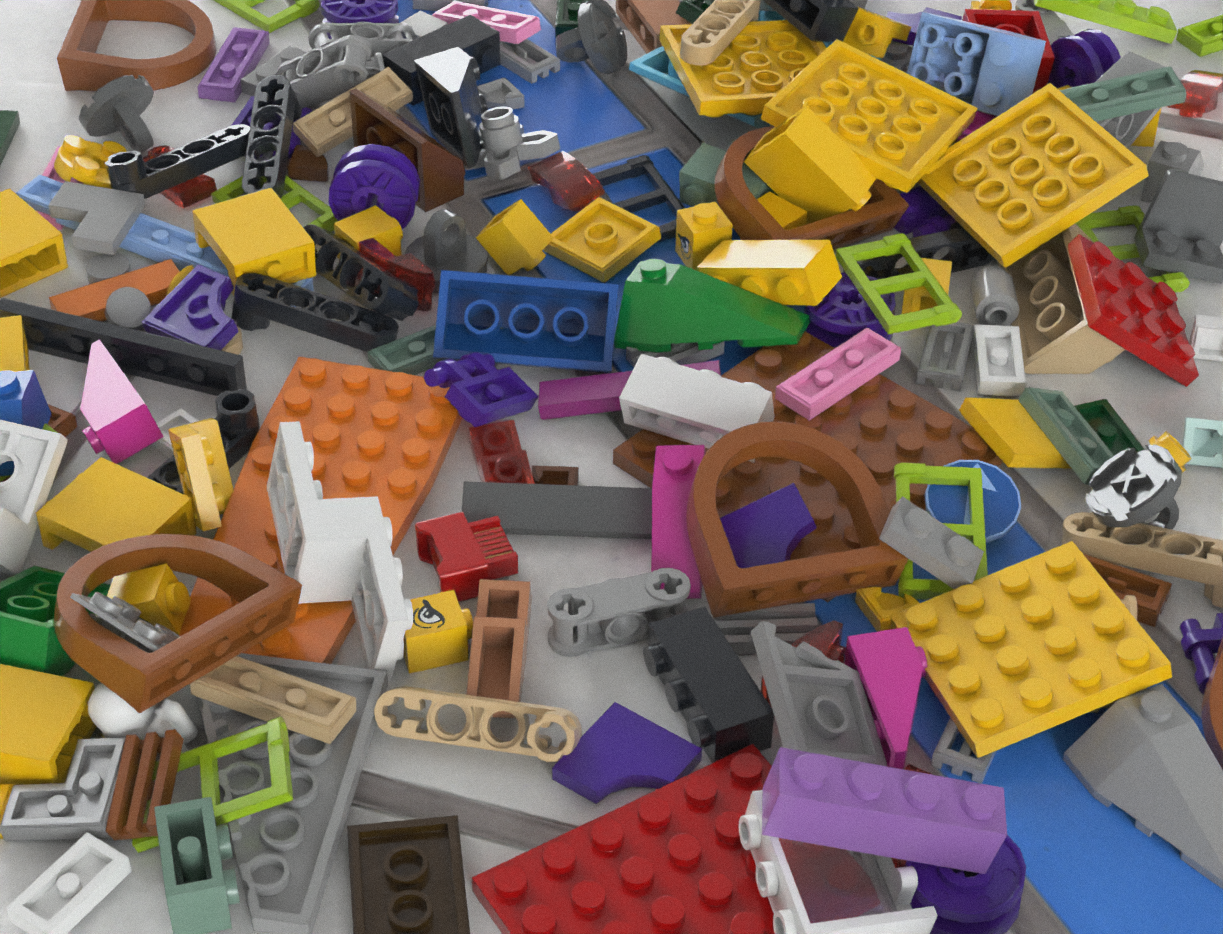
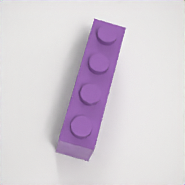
(883, 811)

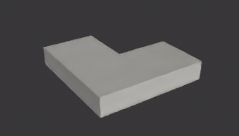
(103, 213)
(70, 807)

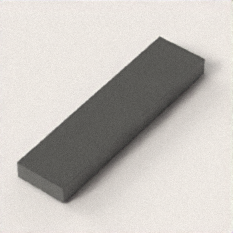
(561, 509)

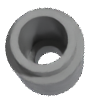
(994, 297)

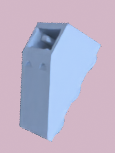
(975, 62)

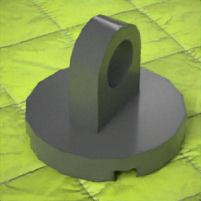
(594, 38)
(119, 108)
(449, 248)
(1136, 488)

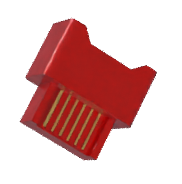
(465, 552)

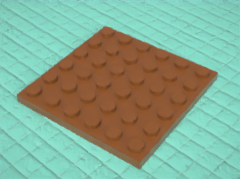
(875, 421)

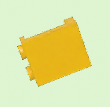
(256, 237)
(113, 505)

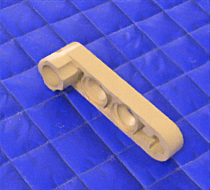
(716, 29)
(1154, 550)
(477, 727)

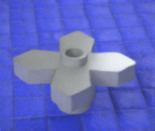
(507, 143)

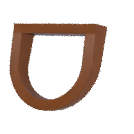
(89, 71)
(755, 223)
(799, 580)
(141, 678)

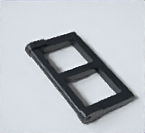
(663, 193)

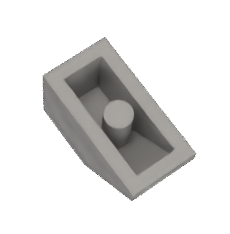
(1170, 156)

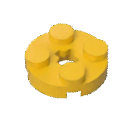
(85, 160)

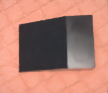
(453, 101)

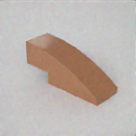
(500, 641)

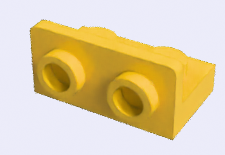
(874, 32)
(203, 470)

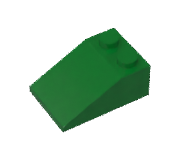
(28, 621)

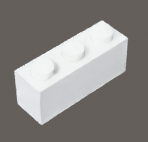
(690, 402)

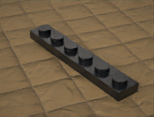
(133, 350)

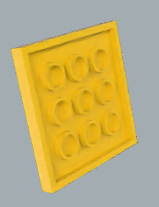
(748, 69)
(877, 111)
(1031, 174)
(1031, 648)

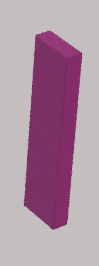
(591, 393)

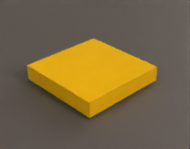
(602, 239)
(1011, 433)

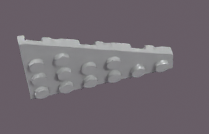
(291, 847)

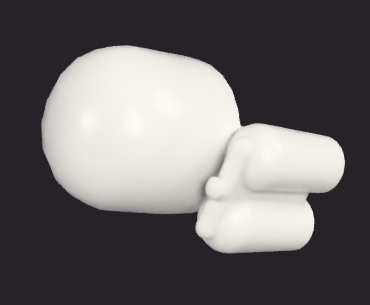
(119, 719)

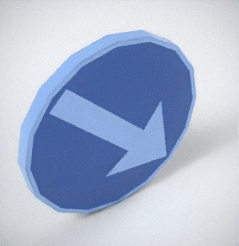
(1000, 500)

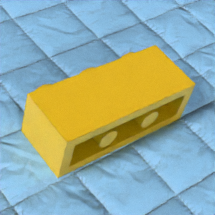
(776, 269)

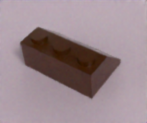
(438, 168)

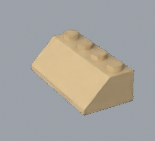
(1052, 313)

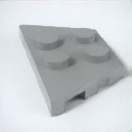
(816, 700)

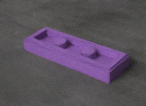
(233, 62)

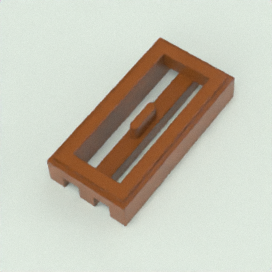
(1149, 591)
(136, 786)

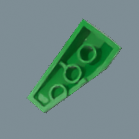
(681, 305)

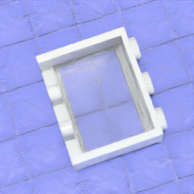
(831, 887)

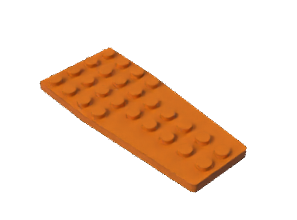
(369, 439)

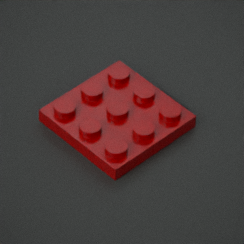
(1132, 309)

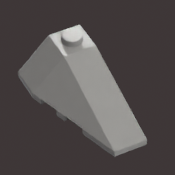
(1159, 771)

